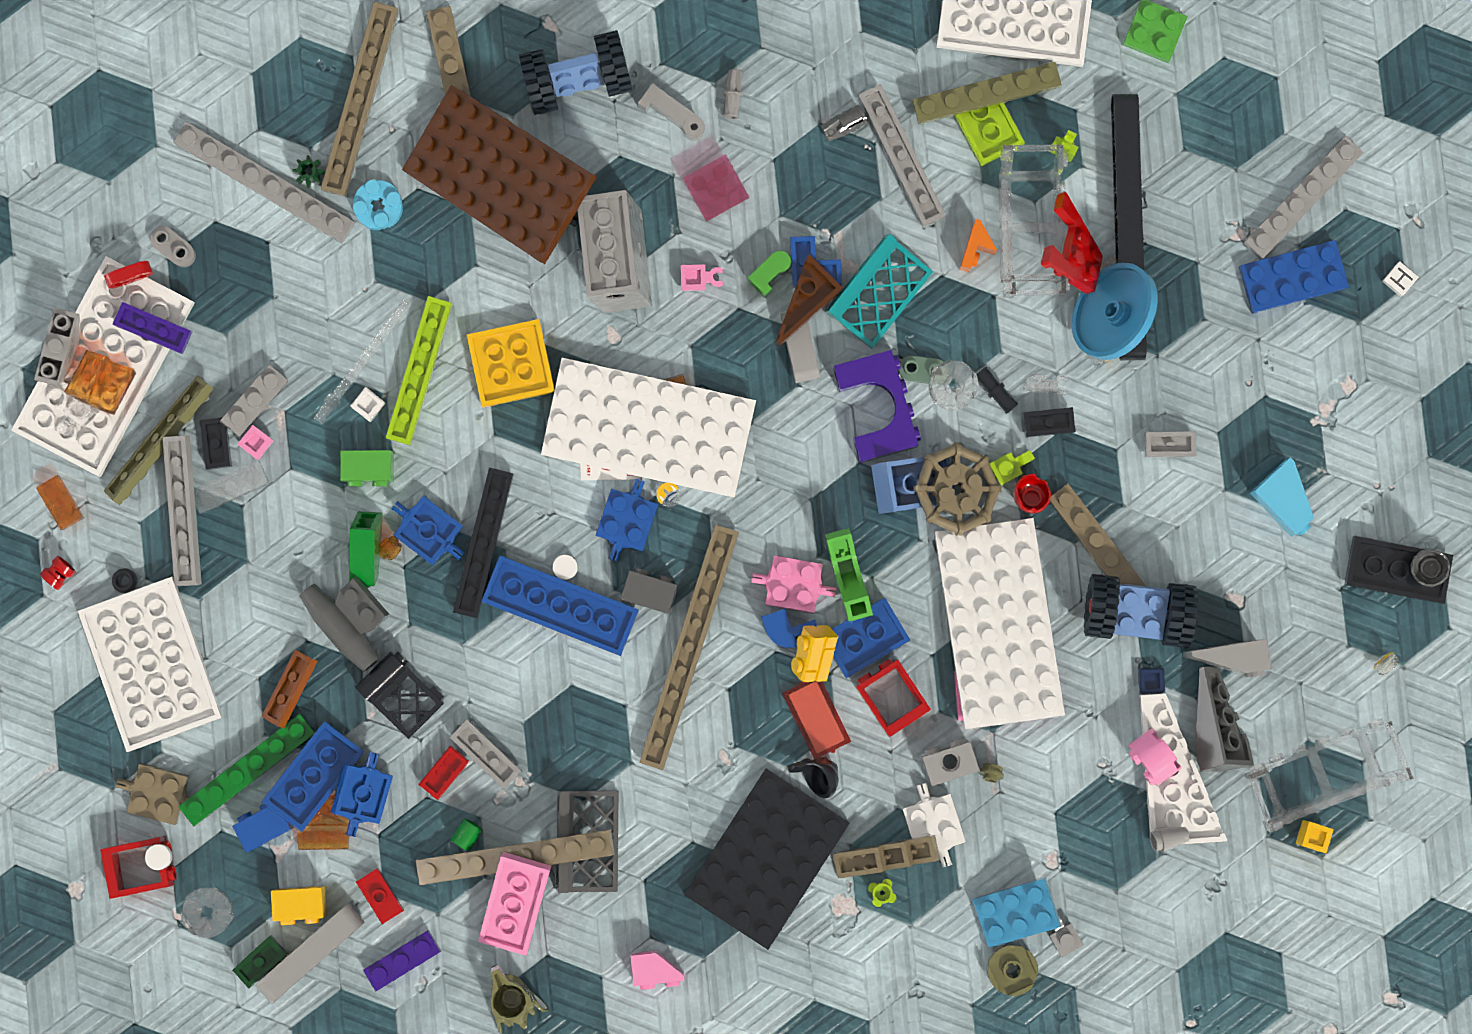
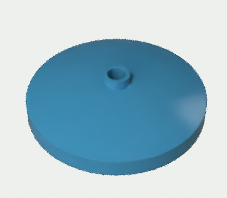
(1117, 313)

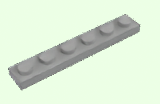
(901, 155)
(1303, 198)
(182, 510)

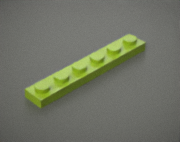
(419, 370)

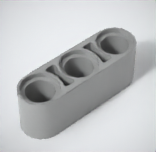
(802, 354)

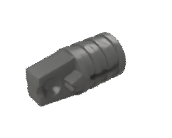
(844, 123)

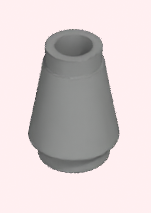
(1168, 838)

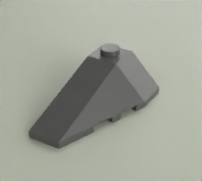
(1218, 737)

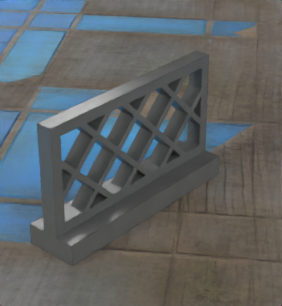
(565, 825)

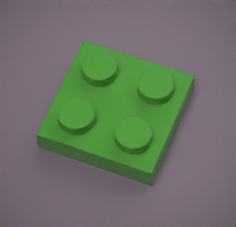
(1155, 30)

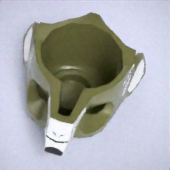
(512, 999)

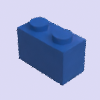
(260, 828)

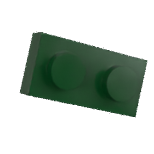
(259, 961)

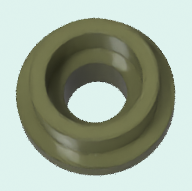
(991, 772)

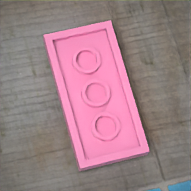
(514, 903)

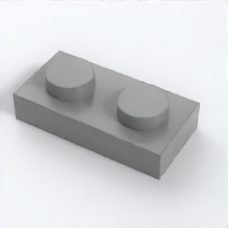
(1170, 444)

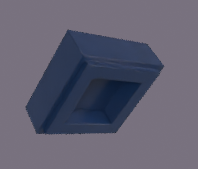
(1151, 680)

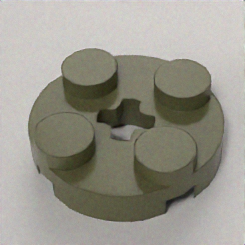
(999, 963)

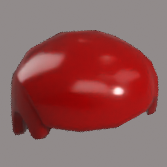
(1031, 494)

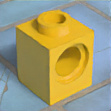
(1314, 836)

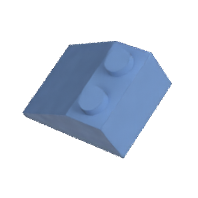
(895, 484)

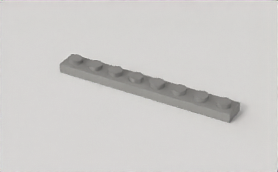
(264, 182)

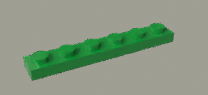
(246, 770)

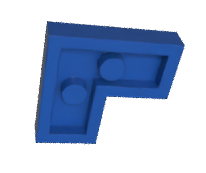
(805, 246)

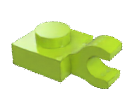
(1068, 144)
(1008, 467)

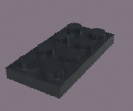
(1387, 569)

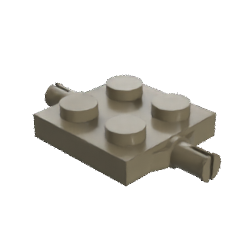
(156, 793)

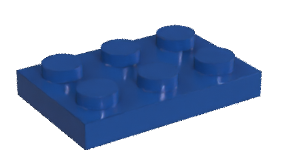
(868, 638)

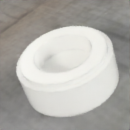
(565, 567)
(158, 857)

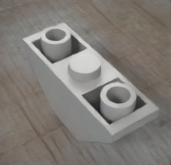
(59, 347)

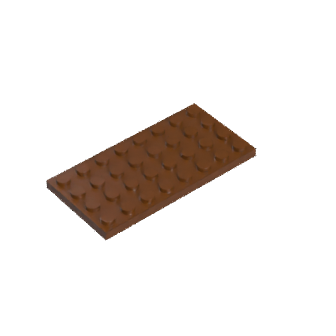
(499, 174)

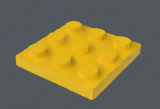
(510, 363)

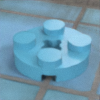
(391, 201)

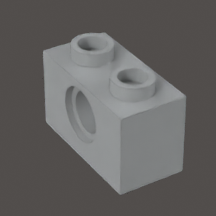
(965, 762)

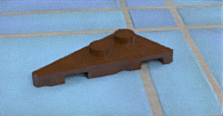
(811, 294)

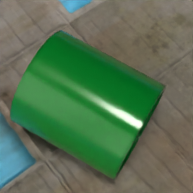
(466, 834)

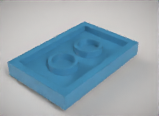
(1017, 912)

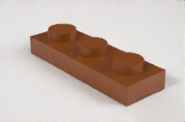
(289, 688)

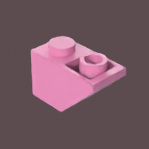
(654, 968)

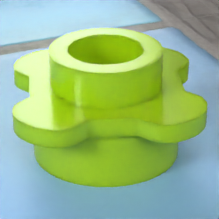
(879, 899)

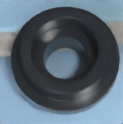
(117, 577)

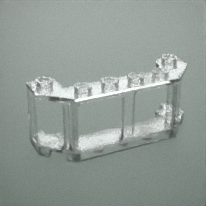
(1008, 228)
(1328, 796)

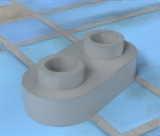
(172, 246)

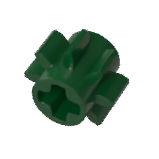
(304, 176)

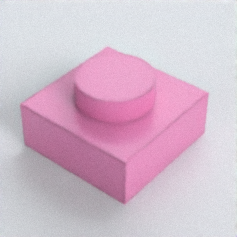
(255, 442)

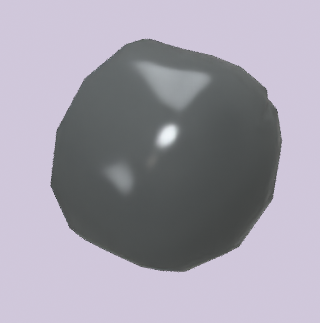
(1430, 567)

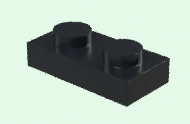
(1049, 422)
(215, 444)

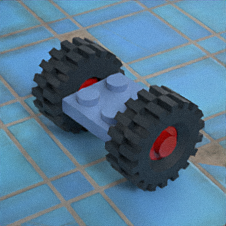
(576, 73)
(1140, 611)

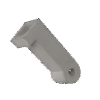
(675, 112)

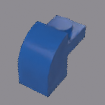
(780, 630)

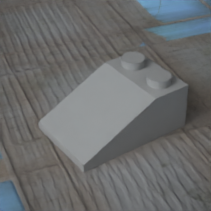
(1242, 657)

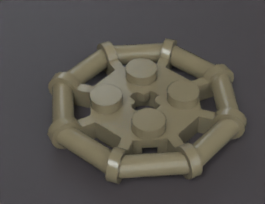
(969, 483)

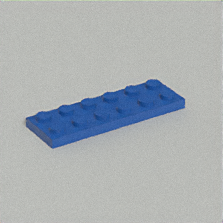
(560, 605)

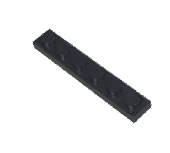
(483, 543)

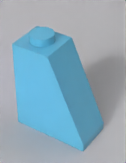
(1285, 498)

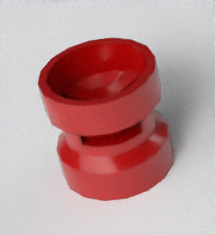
(57, 572)

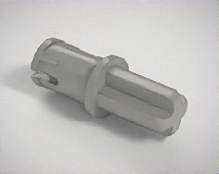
(733, 94)

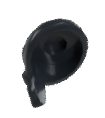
(819, 775)

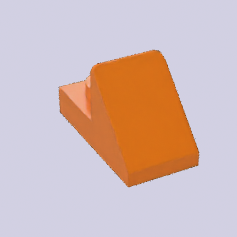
(978, 240)

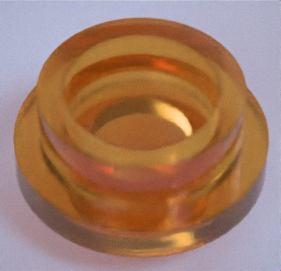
(389, 548)

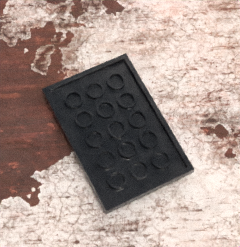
(766, 858)

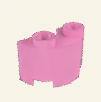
(1154, 756)

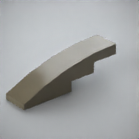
(886, 856)

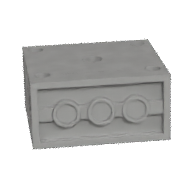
(614, 252)

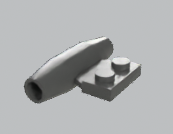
(347, 619)

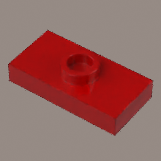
(444, 772)
(380, 896)

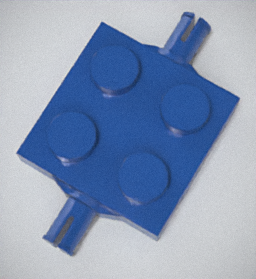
(626, 519)
(428, 530)
(361, 794)

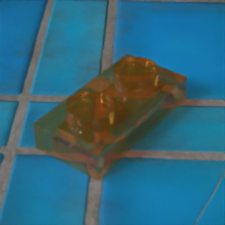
(60, 502)

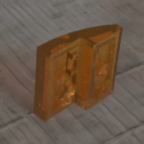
(100, 382)
(325, 830)

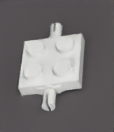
(935, 817)

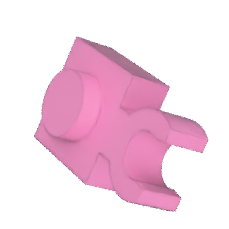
(695, 277)

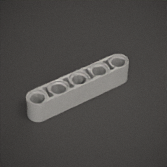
(310, 953)

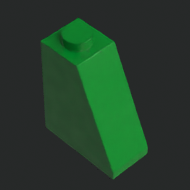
(364, 547)

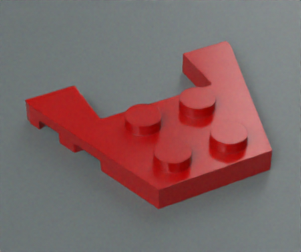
(1080, 255)

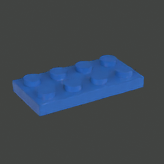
(1293, 277)
(312, 777)

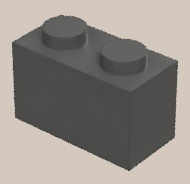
(649, 591)

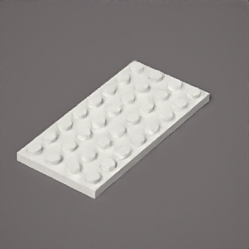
(648, 427)
(98, 440)
(999, 624)

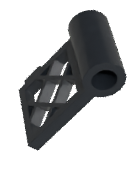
(385, 679)

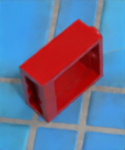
(905, 719)
(113, 871)

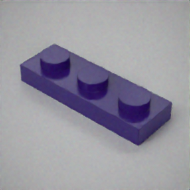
(152, 328)
(402, 960)

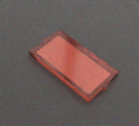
(816, 718)

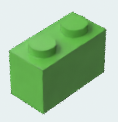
(367, 466)

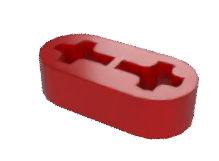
(128, 274)

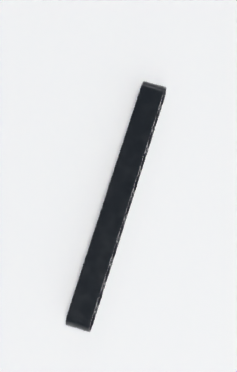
(1127, 190)

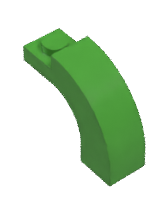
(848, 575)

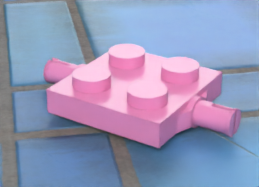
(793, 584)

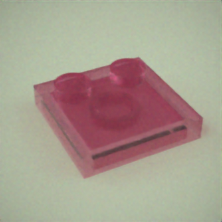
(715, 187)

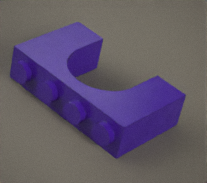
(882, 372)

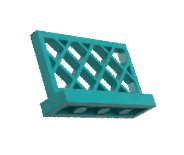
(862, 277)

